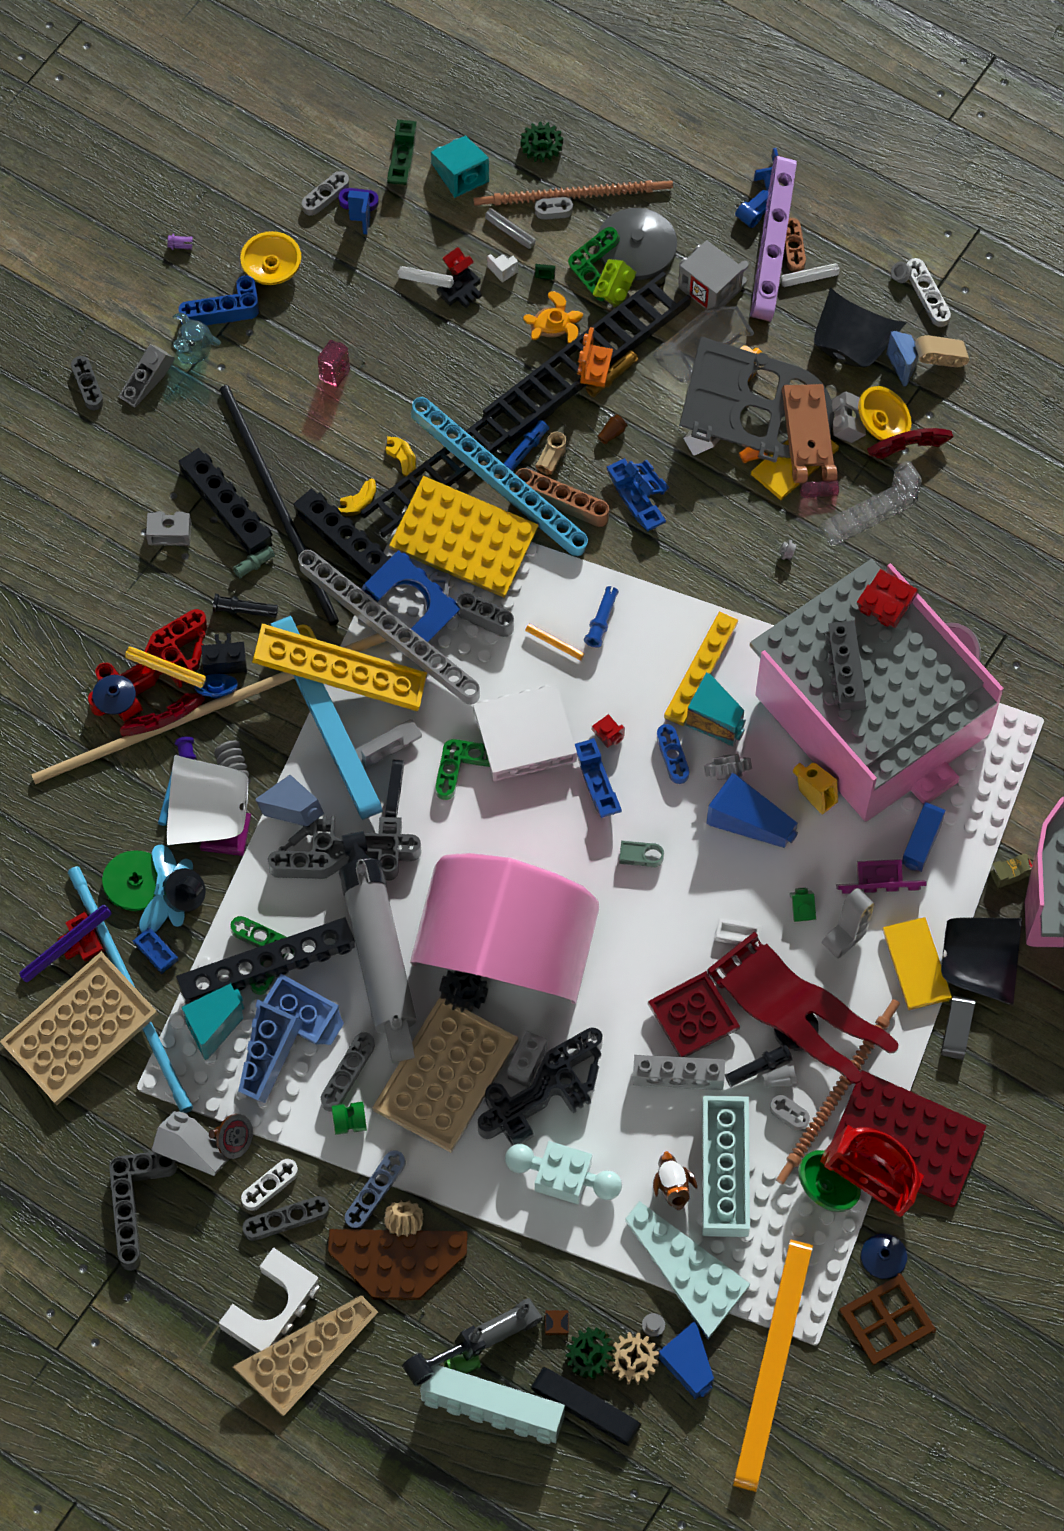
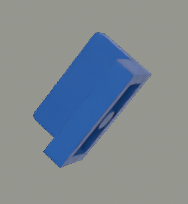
(359, 208)

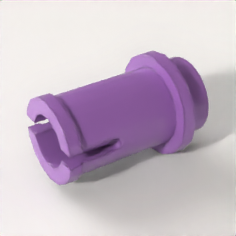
(178, 242)

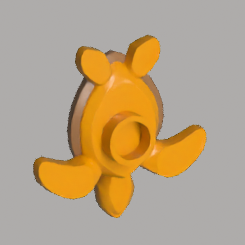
(554, 321)

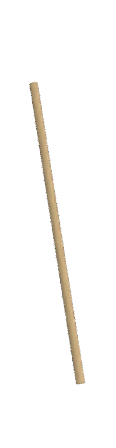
(200, 711)

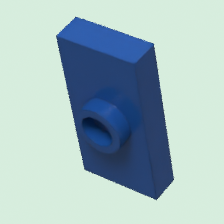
(155, 950)

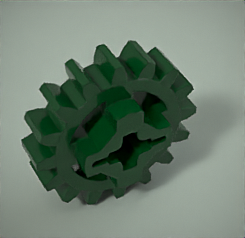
(541, 141)
(591, 1353)

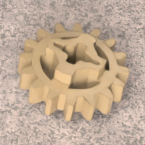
(642, 1360)

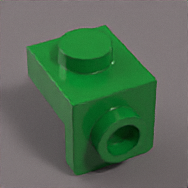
(803, 905)

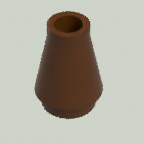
(612, 429)

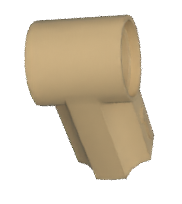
(551, 453)

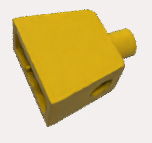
(817, 786)

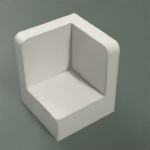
(502, 266)
(696, 445)

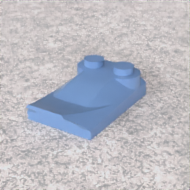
(319, 1015)

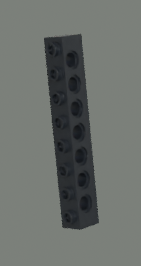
(252, 959)

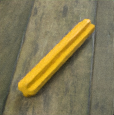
(165, 667)

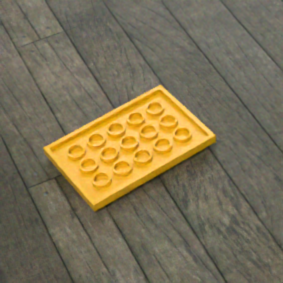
(463, 536)

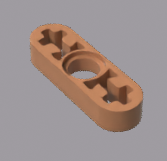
(790, 252)

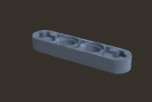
(378, 1191)

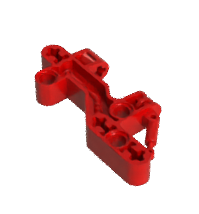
(164, 648)

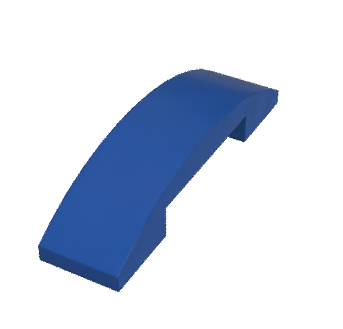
(634, 497)
(596, 778)

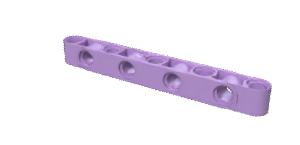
(773, 238)

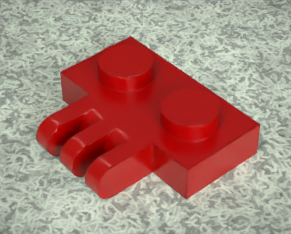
(88, 946)

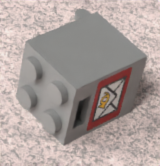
(711, 276)

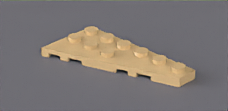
(295, 1362)

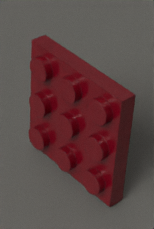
(693, 1015)

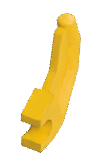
(402, 452)
(358, 502)

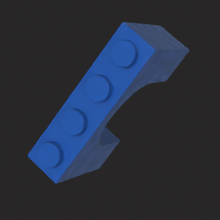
(401, 571)

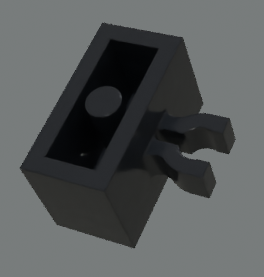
(224, 657)

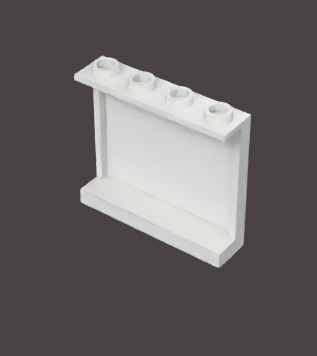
(525, 732)

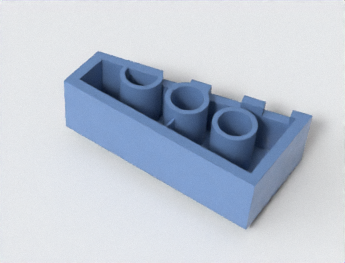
(267, 1049)

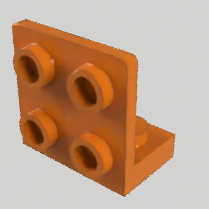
(594, 361)

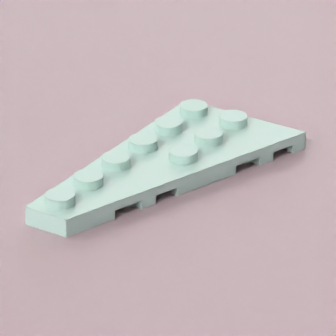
(695, 1275)

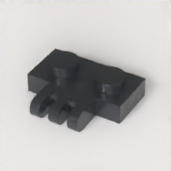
(462, 289)

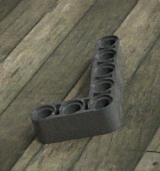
(127, 1201)

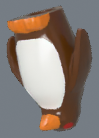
(673, 1181)

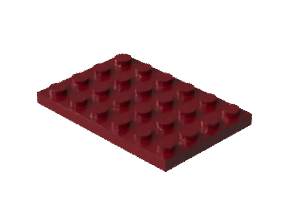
(934, 1135)

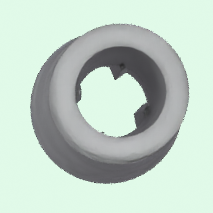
(781, 1077)

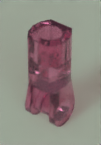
(820, 489)

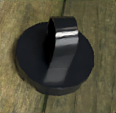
(184, 890)

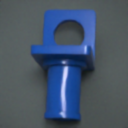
(765, 174)

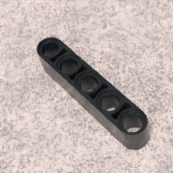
(586, 1406)

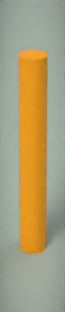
(554, 642)

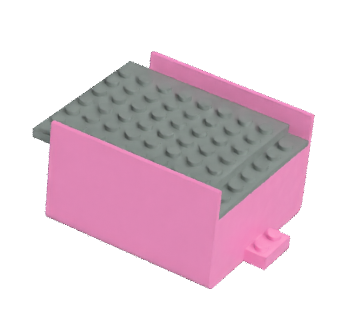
(921, 691)

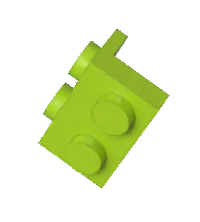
(614, 282)

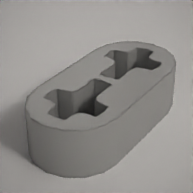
(553, 208)
(792, 1108)

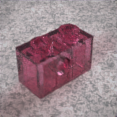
(333, 363)

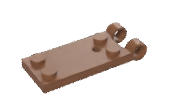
(806, 422)

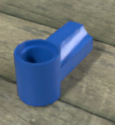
(751, 212)

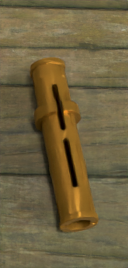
(614, 371)

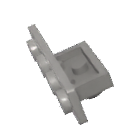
(388, 743)

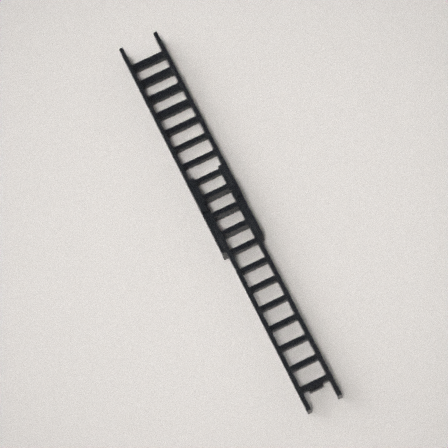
(533, 381)

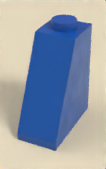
(923, 837)
(688, 1361)

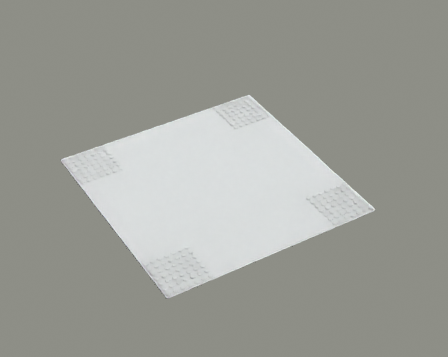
(648, 934)

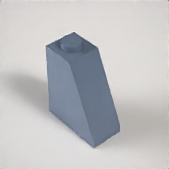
(290, 803)

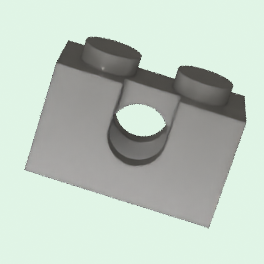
(844, 424)
(176, 535)

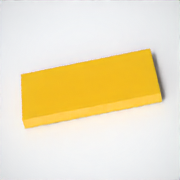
(778, 476)
(916, 963)

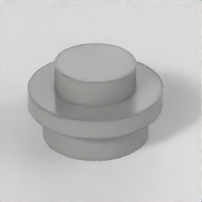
(787, 550)
(653, 1325)

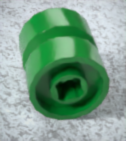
(349, 1118)

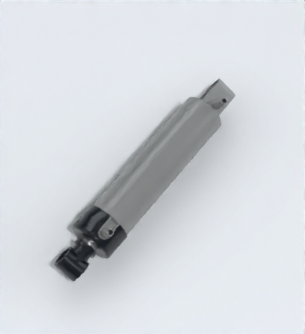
(378, 946)

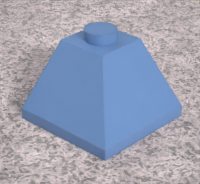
(902, 355)

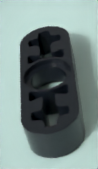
(394, 788)

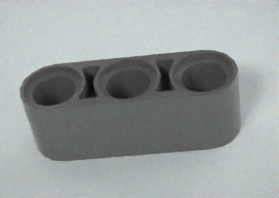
(490, 622)
(958, 1027)

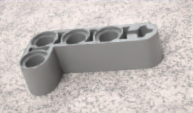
(852, 924)

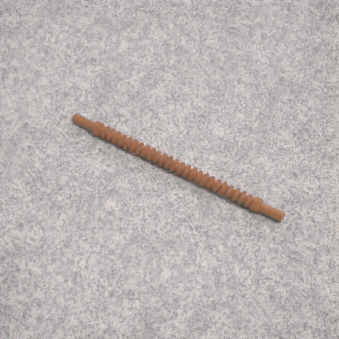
(497, 199)
(794, 1158)

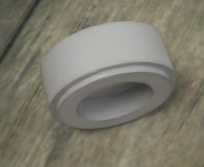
(901, 272)

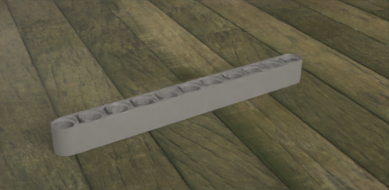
(393, 635)

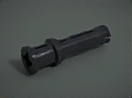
(236, 606)
(768, 1061)

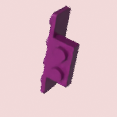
(880, 874)

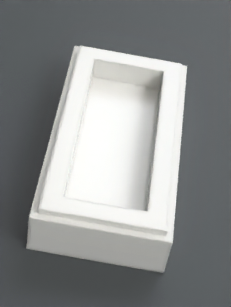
(735, 932)

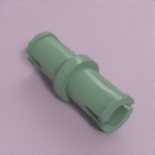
(253, 561)

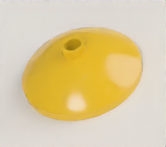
(267, 250)
(883, 413)

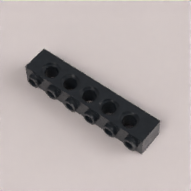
(198, 462)
(306, 510)

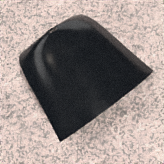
(851, 332)
(983, 955)

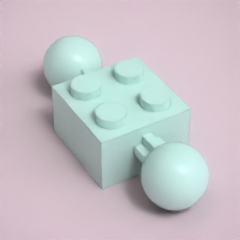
(563, 1172)

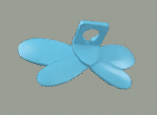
(157, 909)

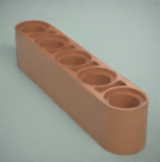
(573, 498)

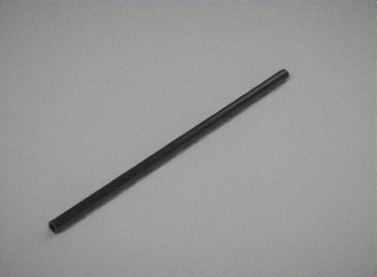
(275, 496)

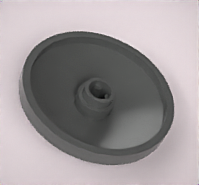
(645, 241)

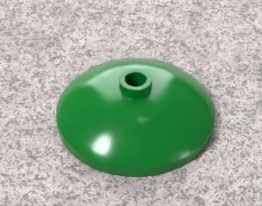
(826, 1186)

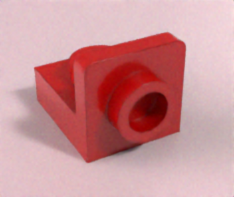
(457, 261)
(609, 731)

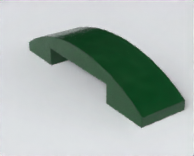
(402, 152)

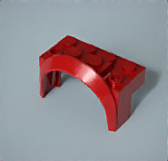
(890, 1189)

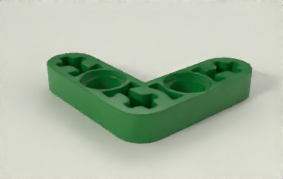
(586, 266)
(460, 756)
(272, 936)

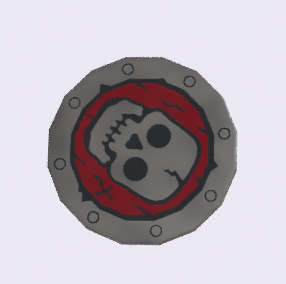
(233, 1136)

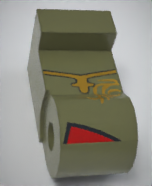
(1011, 870)

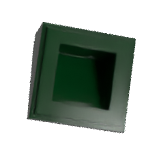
(545, 271)

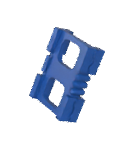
(649, 477)

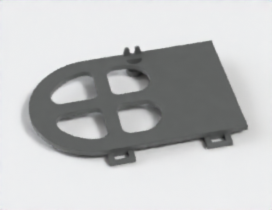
(721, 391)

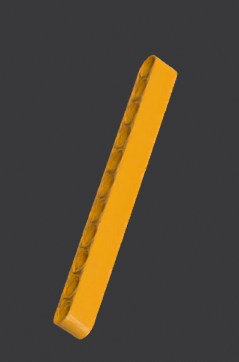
(773, 1366)

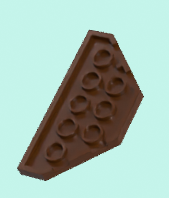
(397, 1265)

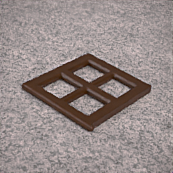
(887, 1319)

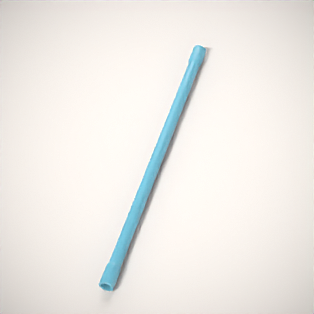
(179, 1094)

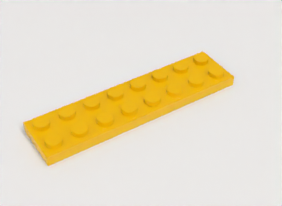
(339, 667)

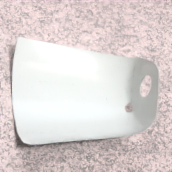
(205, 802)

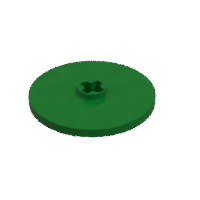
(119, 882)

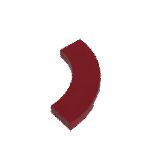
(922, 437)
(175, 712)

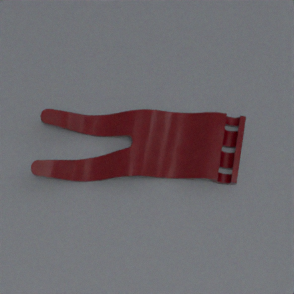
(783, 1000)

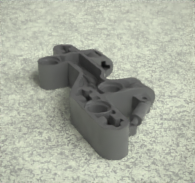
(380, 846)

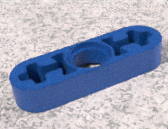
(674, 745)

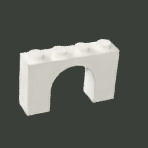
(299, 1285)

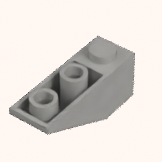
(146, 375)

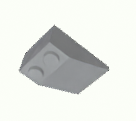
(188, 1143)

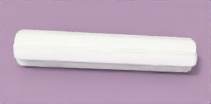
(810, 275)
(425, 277)

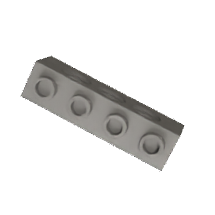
(679, 1072)

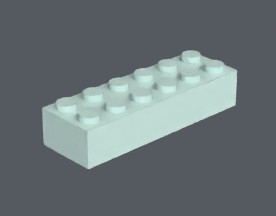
(725, 1166)
(494, 1404)

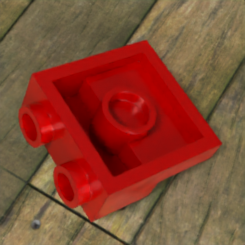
(886, 599)

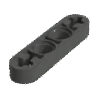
(345, 1070)
(285, 1215)

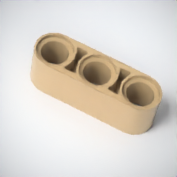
(941, 351)

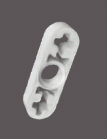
(253, 1191)

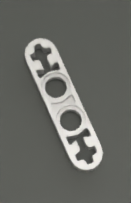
(931, 291)

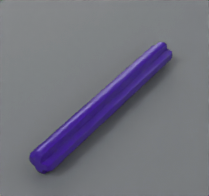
(65, 943)

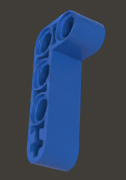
(218, 306)

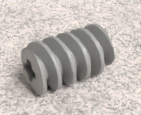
(230, 756)

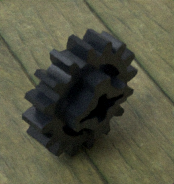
(463, 990)

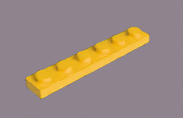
(703, 662)

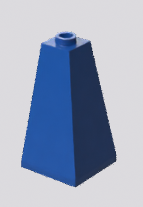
(750, 814)

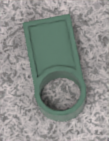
(634, 853)

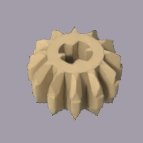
(403, 1218)

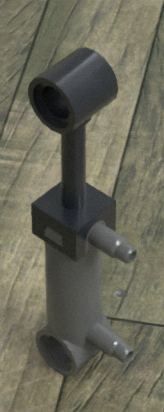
(474, 1340)

